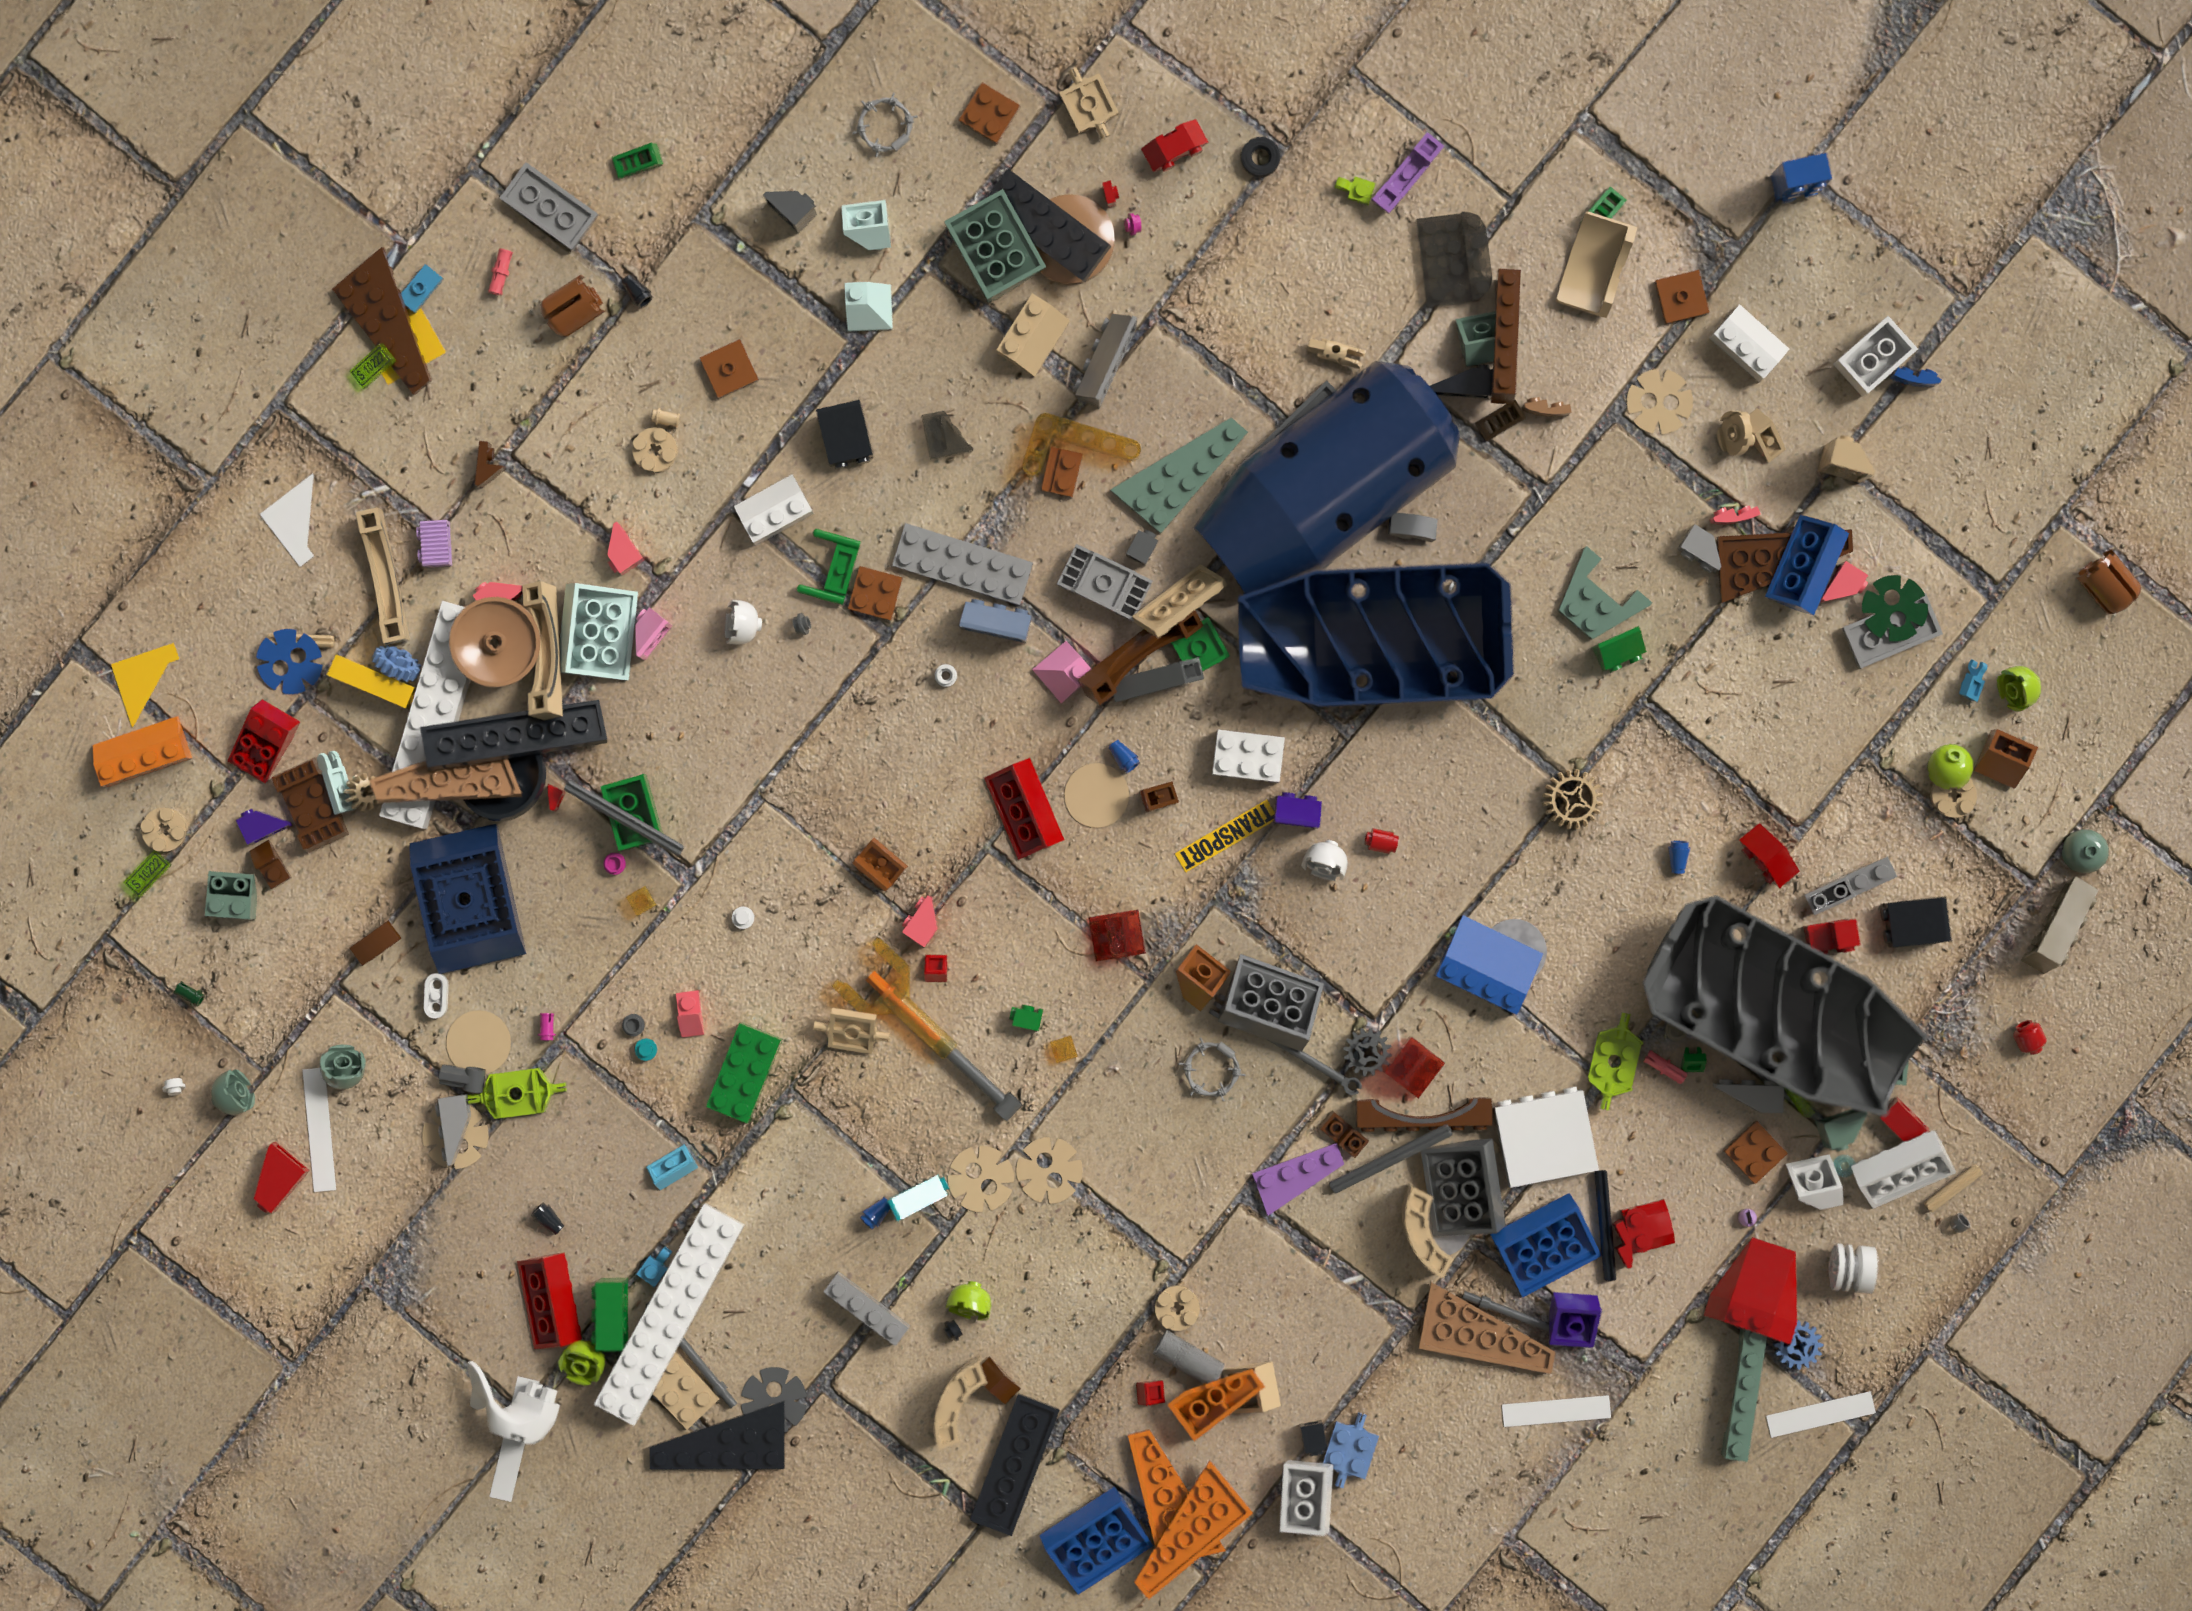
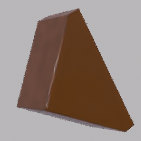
(1159, 796)
(998, 1381)

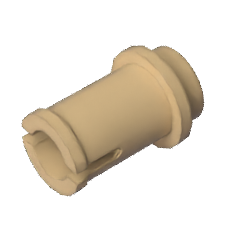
(665, 418)

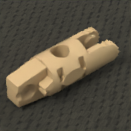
(1325, 348)

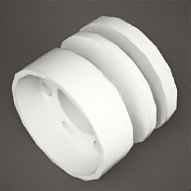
(1849, 1268)

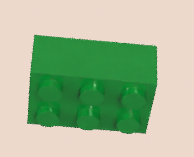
(635, 798)
(610, 1314)

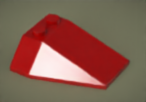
(1759, 1292)

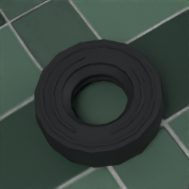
(1260, 170)

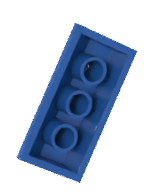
(1807, 564)

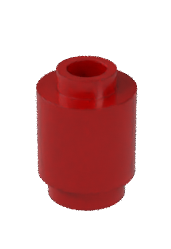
(1381, 841)

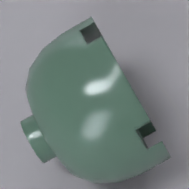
(2085, 851)
(342, 1066)
(231, 1093)

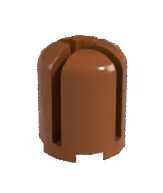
(571, 307)
(2110, 583)

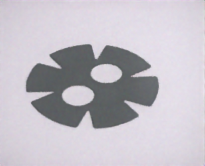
(791, 1391)

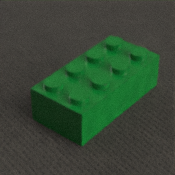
(744, 1072)

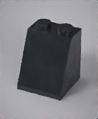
(845, 434)
(1916, 922)

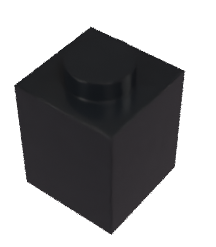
(1313, 1437)

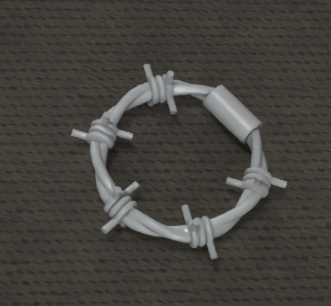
(902, 140)
(1227, 1051)

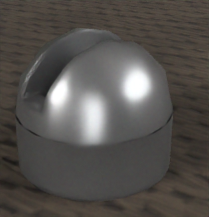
(1959, 1223)

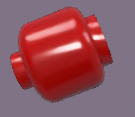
(2029, 1037)

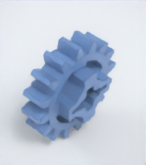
(396, 663)
(1807, 1341)

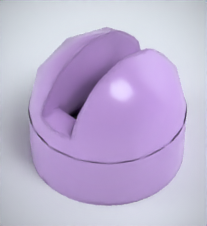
(1742, 1218)

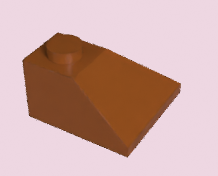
(1200, 977)

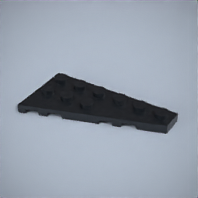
(741, 1442)

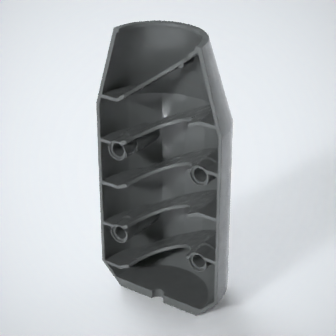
(1760, 998)

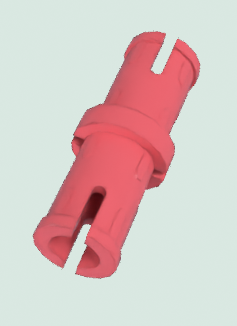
(500, 272)

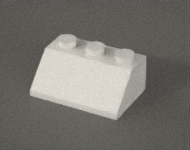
(1749, 343)
(773, 510)

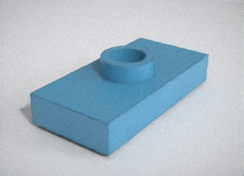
(421, 288)

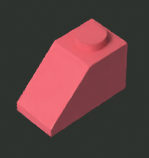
(622, 551)
(1845, 583)
(495, 589)

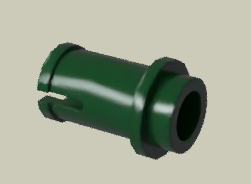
(188, 993)

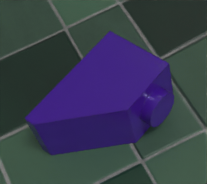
(259, 825)

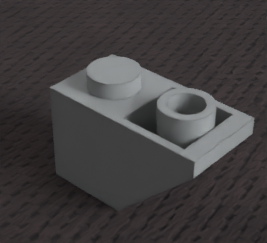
(1701, 547)

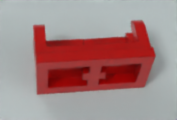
(1903, 1121)

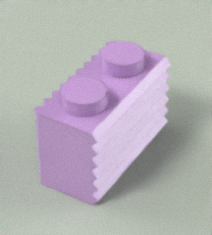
(435, 543)

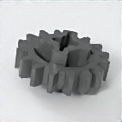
(1361, 1061)

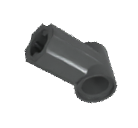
(468, 1078)

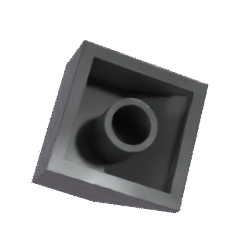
(793, 207)

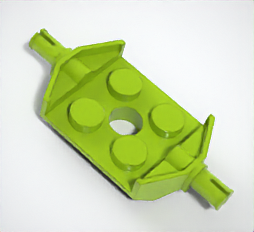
(1620, 1079)
(535, 1093)

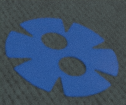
(285, 644)

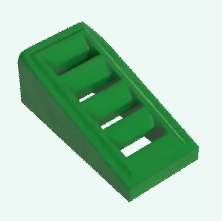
(655, 155)
(1615, 196)

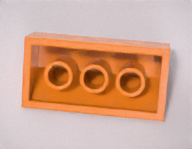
(140, 752)

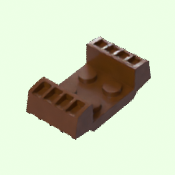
(310, 805)

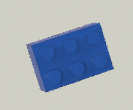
(1801, 177)

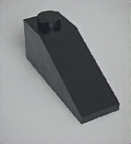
(1470, 383)

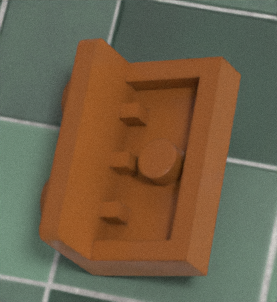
(879, 864)

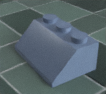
(996, 621)

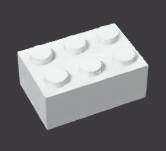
(1875, 356)
(1248, 756)
(1306, 1497)

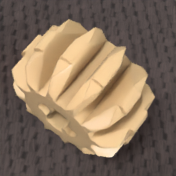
(355, 795)

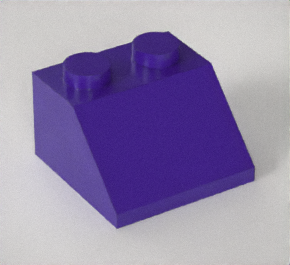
(1297, 811)
(1574, 1319)

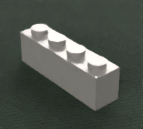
(867, 1308)

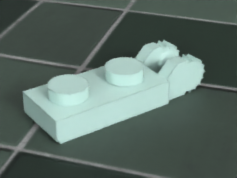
(335, 781)

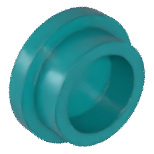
(646, 1049)

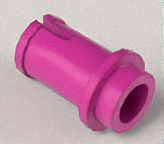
(546, 1027)

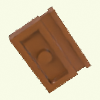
(1061, 472)

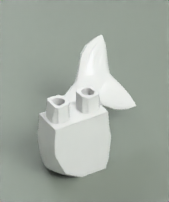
(523, 1420)

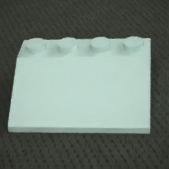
(597, 631)

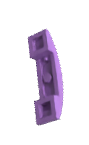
(1408, 173)

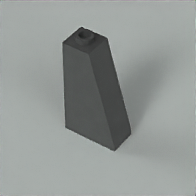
(1159, 679)

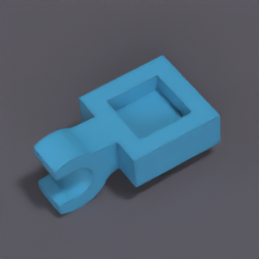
(1973, 683)
(653, 1268)

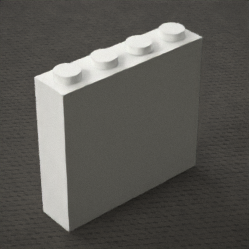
(1545, 1137)

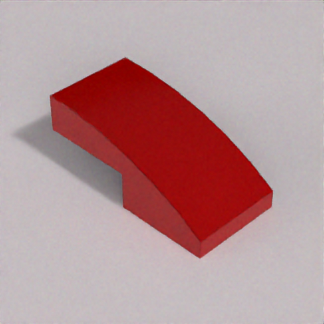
(1625, 1249)

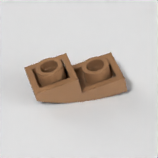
(1540, 408)

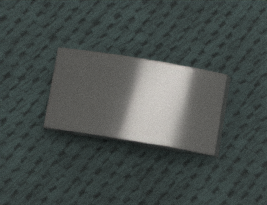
(1412, 525)

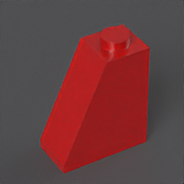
(278, 1178)

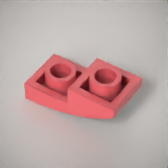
(1725, 516)

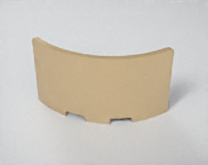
(1596, 264)
(1417, 1231)
(956, 1391)

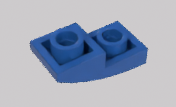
(1923, 378)

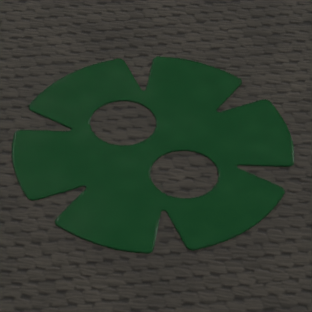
(1881, 620)

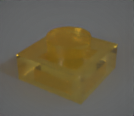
(641, 901)
(1063, 1049)

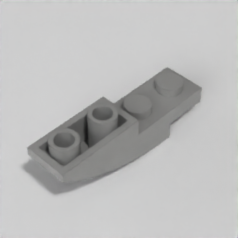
(1850, 885)

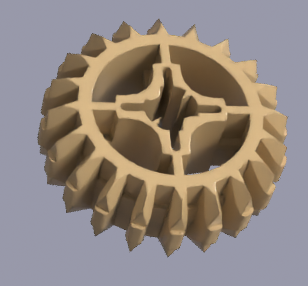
(1581, 781)

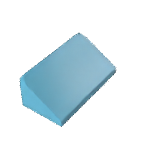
(672, 1167)

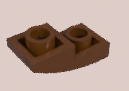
(375, 943)
(1343, 1134)

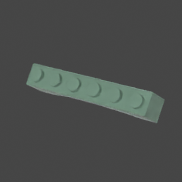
(1742, 1414)

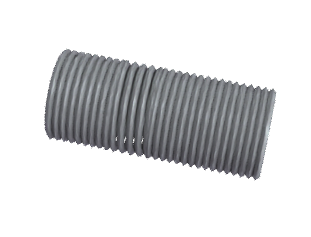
(1194, 1363)

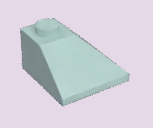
(867, 224)
(868, 306)

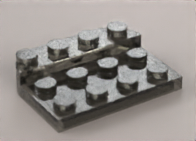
(1454, 259)

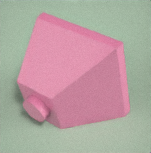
(649, 632)
(1061, 671)

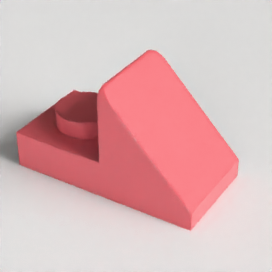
(689, 1014)

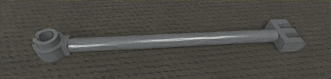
(1307, 1059)

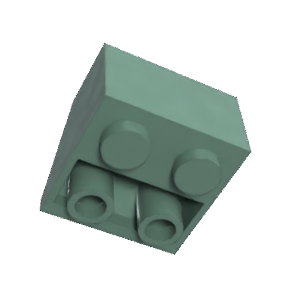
(231, 895)

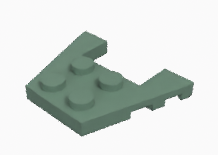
(1590, 606)

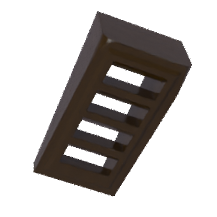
(1483, 430)

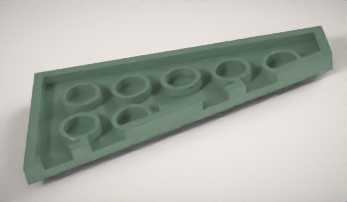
(1170, 483)

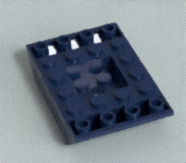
(473, 932)

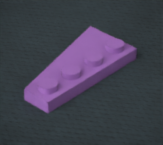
(1292, 1177)

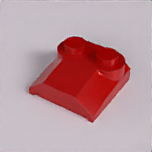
(1648, 1226)

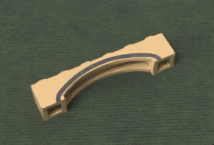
(389, 601)
(546, 694)

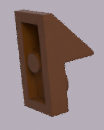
(485, 471)
(270, 864)

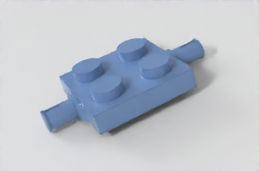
(1351, 1449)

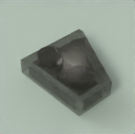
(942, 436)

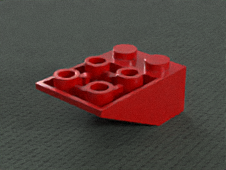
(263, 740)

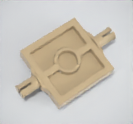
(1088, 103)
(851, 1031)

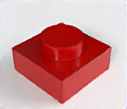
(1110, 193)

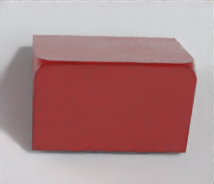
(555, 797)
(935, 968)
(1150, 1392)

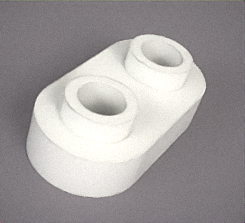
(434, 995)

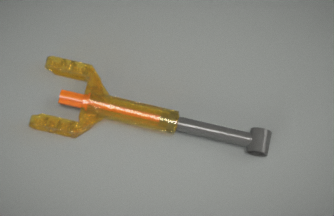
(897, 1001)

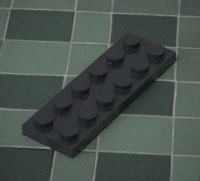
(1053, 228)
(1014, 1464)

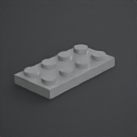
(549, 206)
(1869, 648)

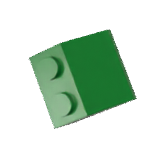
(1620, 649)

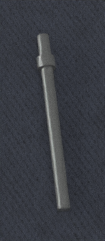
(1485, 1303)
(719, 1388)

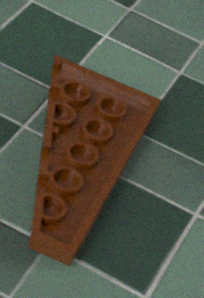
(380, 311)
(1752, 560)

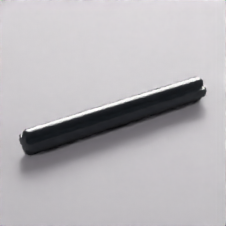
(1605, 1225)

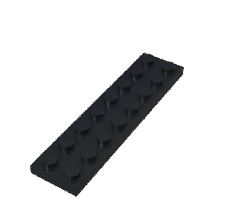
(511, 736)

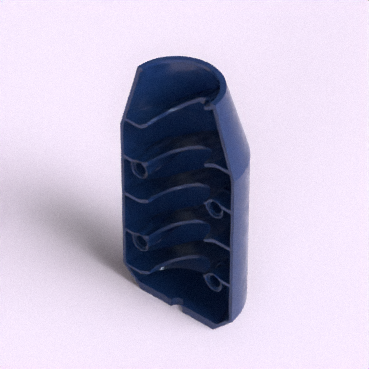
(1346, 465)
(1402, 633)

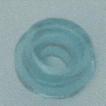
(1837, 1164)

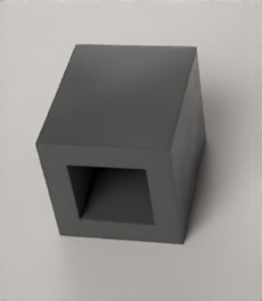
(1142, 546)

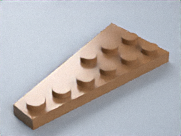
(470, 781)
(1468, 1332)

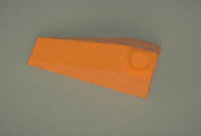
(1210, 1403)

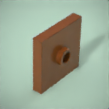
(1682, 296)
(729, 368)

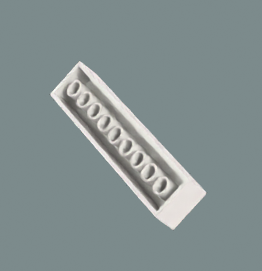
(436, 701)
(669, 1314)

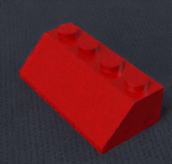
(1024, 808)
(549, 1301)

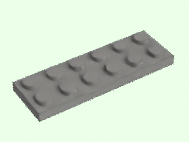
(962, 564)

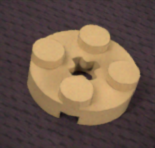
(1737, 423)
(643, 444)
(1951, 809)
(160, 842)
(1169, 1318)

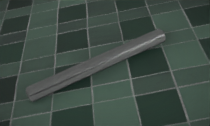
(624, 818)
(1391, 1158)

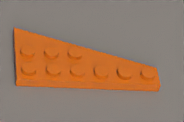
(1160, 1484)
(1200, 1523)

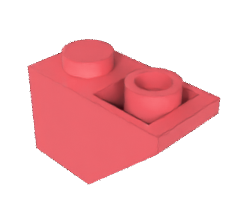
(923, 923)

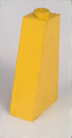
(372, 681)

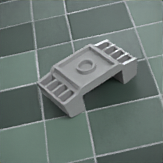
(1104, 582)

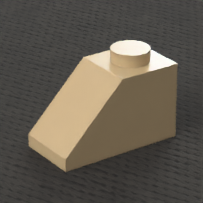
(1766, 436)

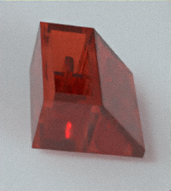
(1117, 935)
(1414, 1067)

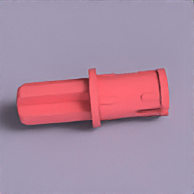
(1665, 1067)

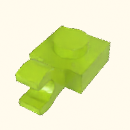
(1359, 189)

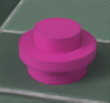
(1133, 224)
(614, 863)

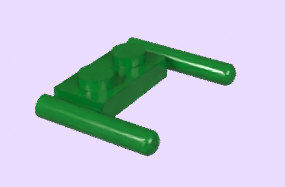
(840, 569)

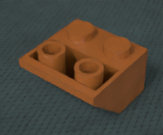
(2005, 758)

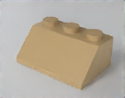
(1033, 335)
(1845, 460)

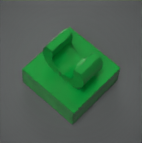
(1693, 1062)

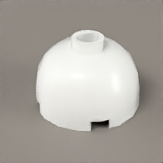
(741, 622)
(1326, 860)

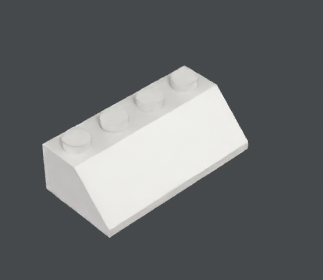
(1903, 1169)

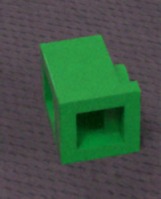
(1026, 1017)

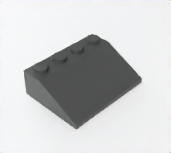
(1271, 1003)
(1463, 1188)

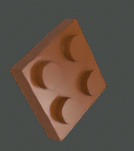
(989, 113)
(875, 593)
(1755, 1152)

